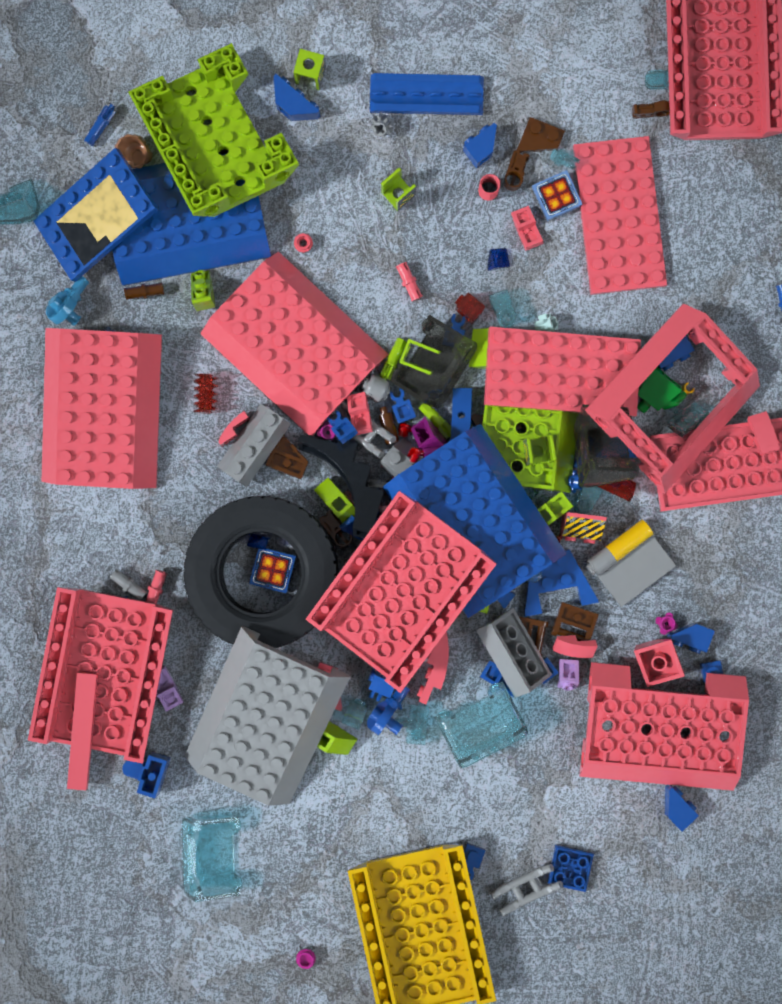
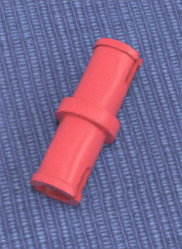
(409, 281)
(155, 588)

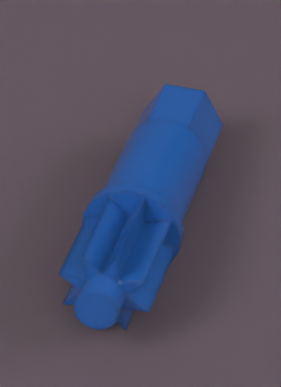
(100, 124)

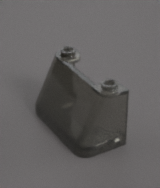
(447, 366)
(598, 456)

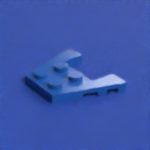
(557, 576)

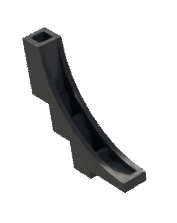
(355, 474)

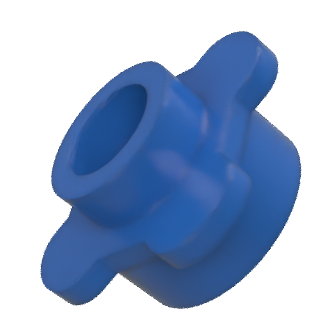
(573, 482)

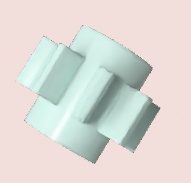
(546, 323)

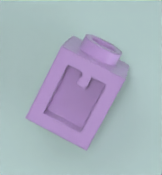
(568, 674)

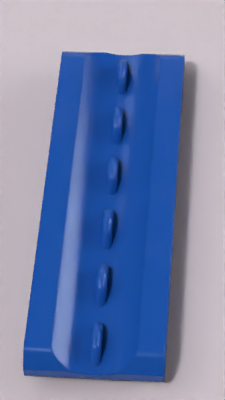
(426, 94)

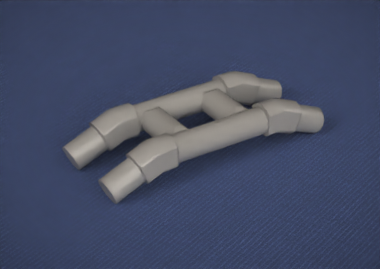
(366, 441)
(521, 899)

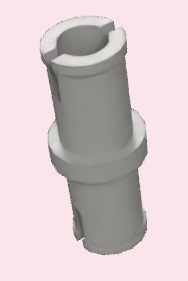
(128, 584)

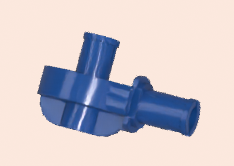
(383, 712)

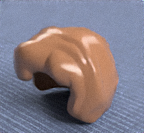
(134, 150)

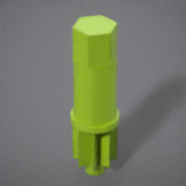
(393, 358)
(436, 419)

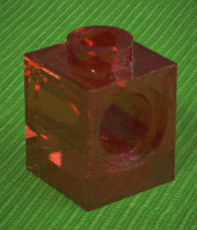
(469, 307)

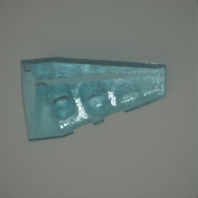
(19, 204)

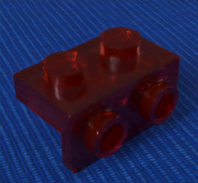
(622, 489)

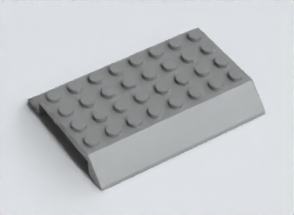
(264, 720)

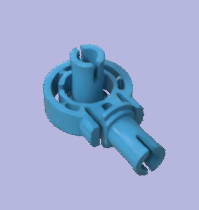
(63, 303)

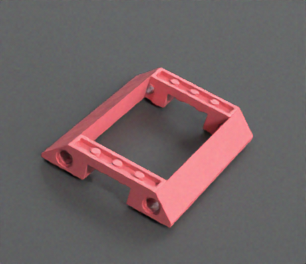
(615, 422)

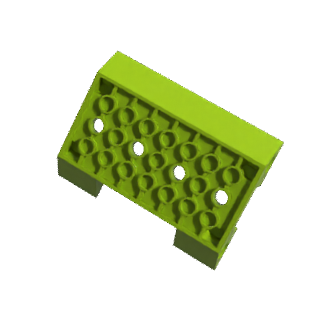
(194, 148)
(501, 428)

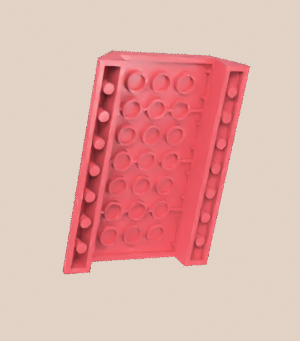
(724, 68)
(293, 342)
(101, 408)
(401, 590)
(119, 642)

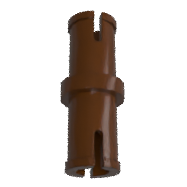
(144, 291)

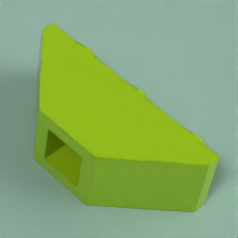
(202, 290)
(335, 500)
(336, 740)

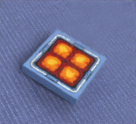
(557, 195)

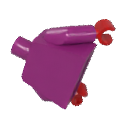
(426, 436)

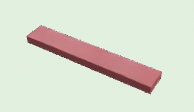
(82, 731)

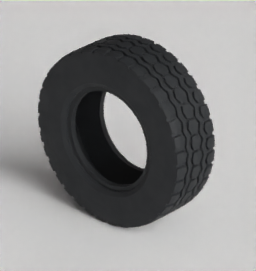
(215, 539)

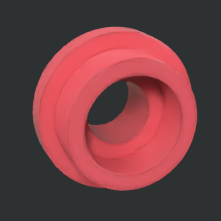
(303, 237)

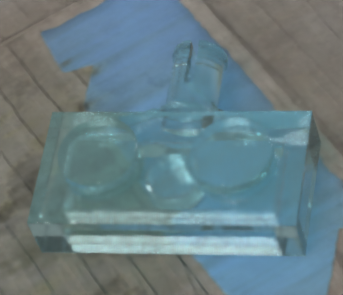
(686, 418)
(416, 724)

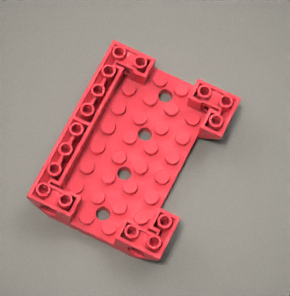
(663, 753)

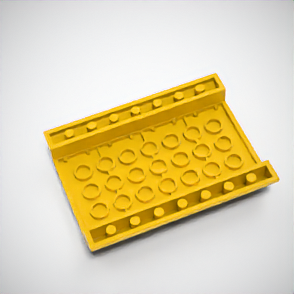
(421, 928)

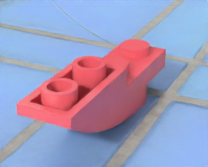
(435, 675)

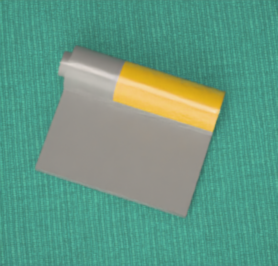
(630, 563)

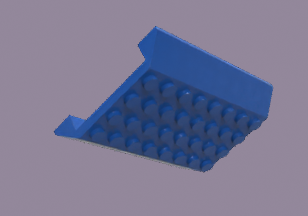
(179, 243)
(484, 502)

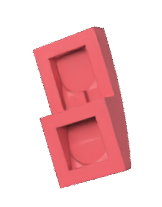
(526, 228)
(360, 413)
(229, 432)
(764, 433)
(571, 647)

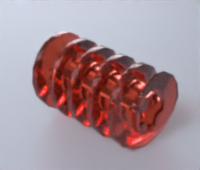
(205, 393)

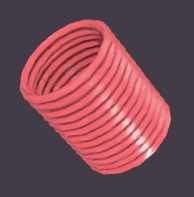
(492, 179)

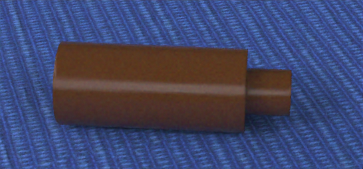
(387, 422)

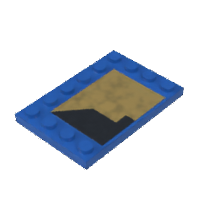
(95, 214)

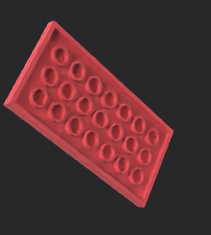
(619, 215)
(553, 368)
(725, 470)

